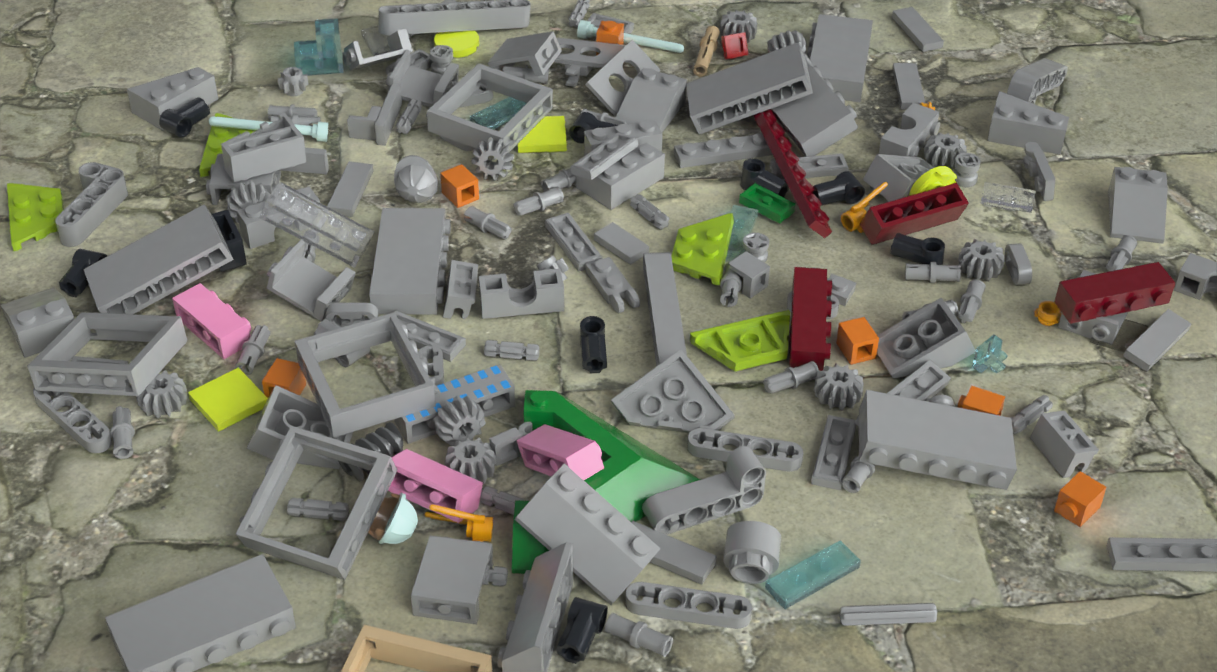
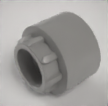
(752, 551)

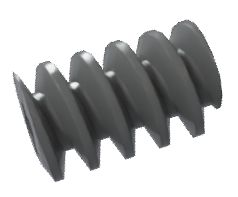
(384, 440)

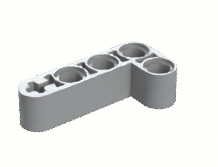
(1036, 79)
(102, 193)
(711, 497)

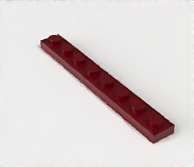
(793, 173)

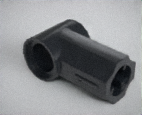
(182, 120)
(585, 122)
(754, 172)
(843, 187)
(918, 250)
(75, 280)
(593, 344)
(583, 623)

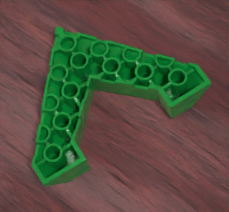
(629, 472)

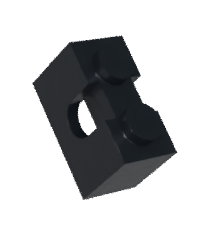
(232, 238)

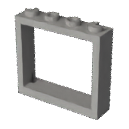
(538, 100)
(355, 338)
(56, 372)
(359, 520)

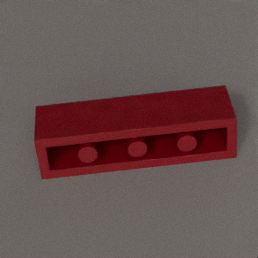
(914, 213)
(1114, 292)
(809, 316)

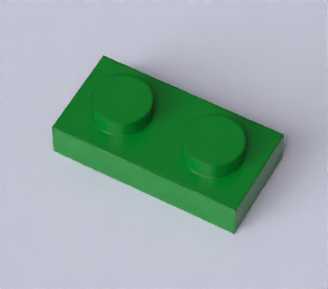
(767, 203)

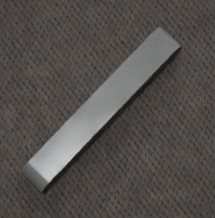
(454, 16)
(663, 305)

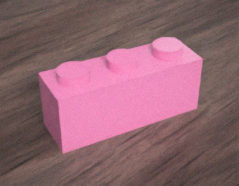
(212, 320)
(551, 447)
(433, 483)

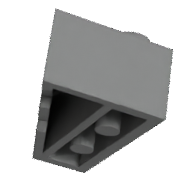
(171, 92)
(1020, 122)
(265, 150)
(625, 177)

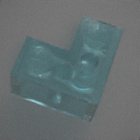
(322, 54)

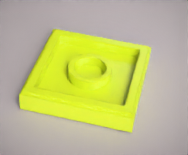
(546, 136)
(228, 399)

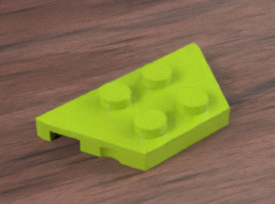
(213, 146)
(32, 212)
(703, 248)
(746, 341)

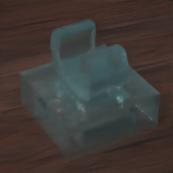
(990, 355)

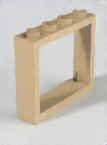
(412, 653)

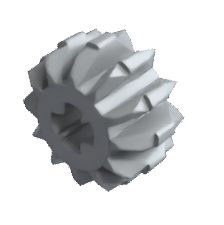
(738, 22)
(786, 39)
(943, 149)
(498, 151)
(245, 196)
(981, 260)
(838, 386)
(163, 395)
(459, 420)
(472, 459)

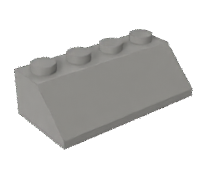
(605, 543)
(539, 612)

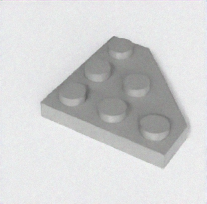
(673, 399)

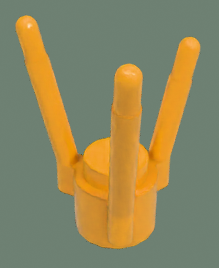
(852, 218)
(478, 526)

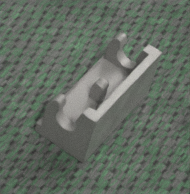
(460, 288)
(1063, 443)

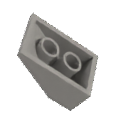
(653, 97)
(898, 172)
(1138, 204)
(37, 319)
(922, 337)
(287, 410)

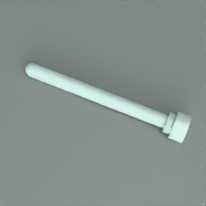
(586, 30)
(317, 131)

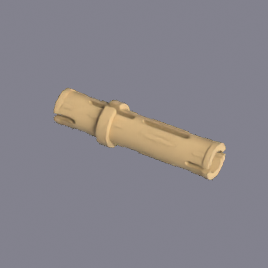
(707, 46)

